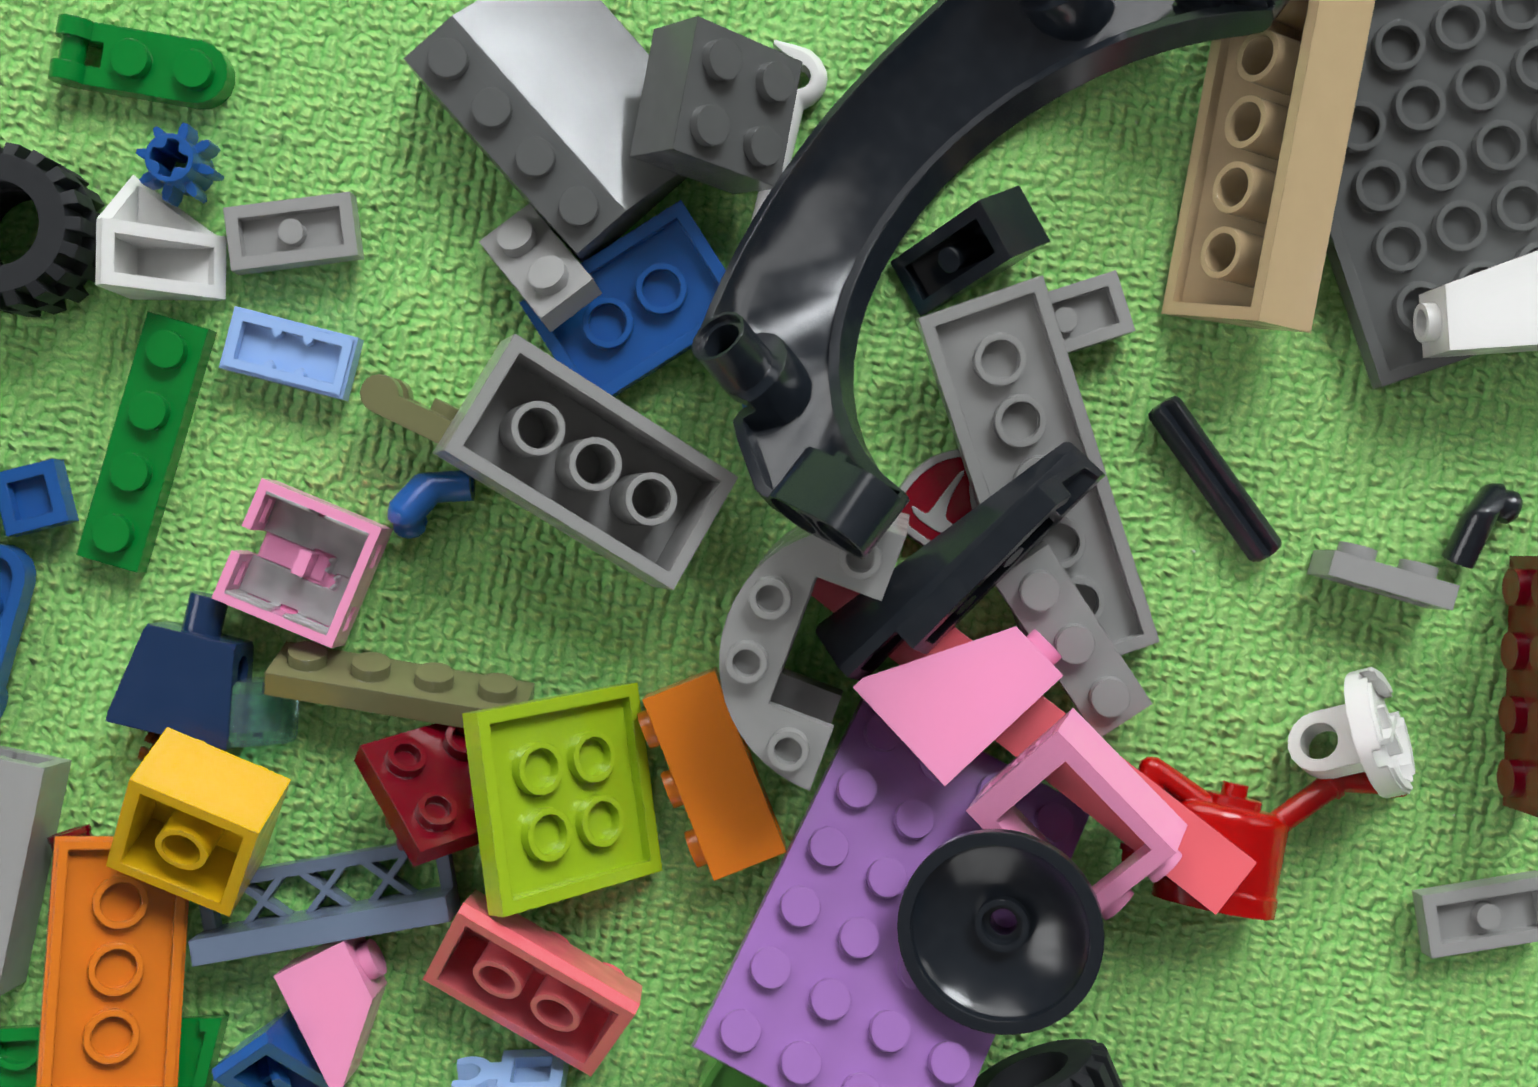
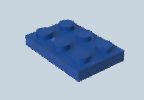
(650, 304)

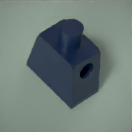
(184, 675)

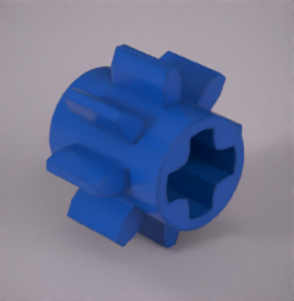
(172, 148)

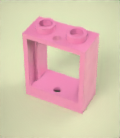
(1112, 779)

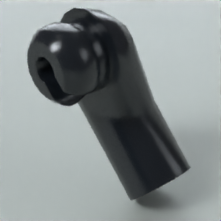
(1474, 526)

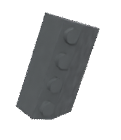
(553, 107)

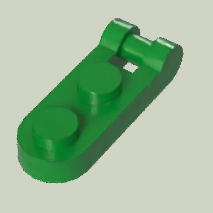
(141, 64)

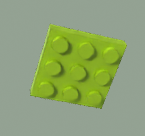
(561, 796)

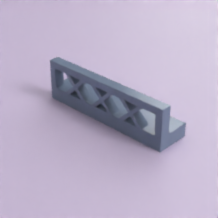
(328, 923)

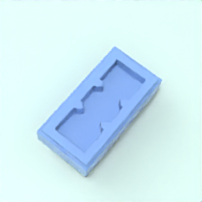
(291, 353)

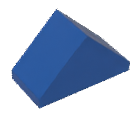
(271, 1058)

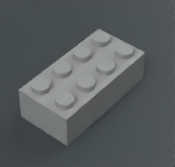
(586, 463)

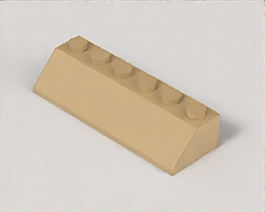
(1268, 168)

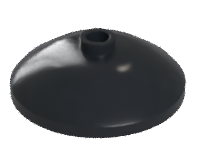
(991, 973)

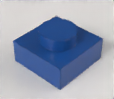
(36, 498)

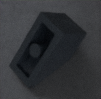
(970, 249)

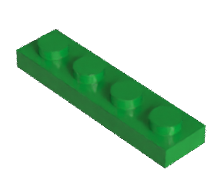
(146, 443)

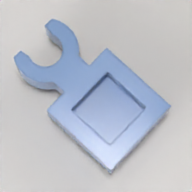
(516, 1069)

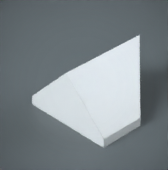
(157, 250)

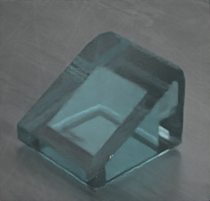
(260, 717)

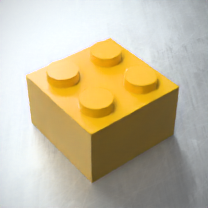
(196, 821)

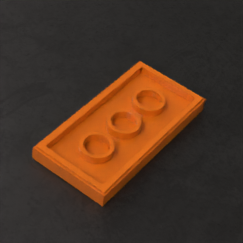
(109, 974)

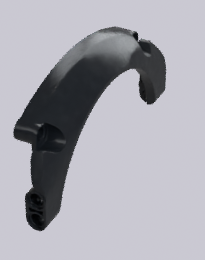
(809, 262)

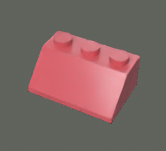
(534, 984)

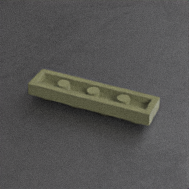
(386, 685)

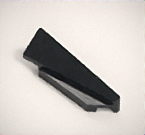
(957, 567)

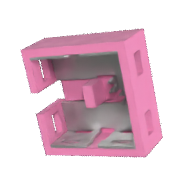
(308, 567)

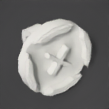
(1367, 737)

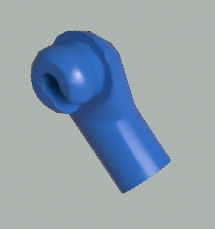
(421, 495)

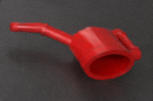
(1249, 828)

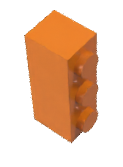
(711, 775)

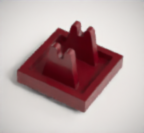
(423, 790)

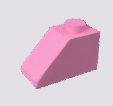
(335, 1002)

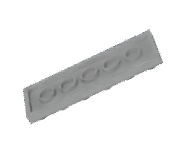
(1010, 406)

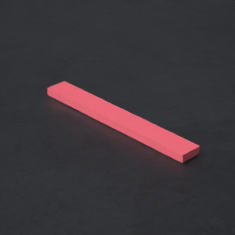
(1209, 862)

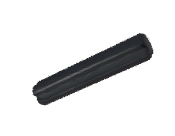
(1215, 479)

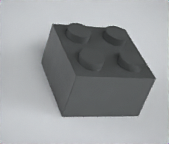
(716, 106)

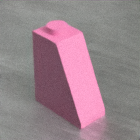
(963, 696)

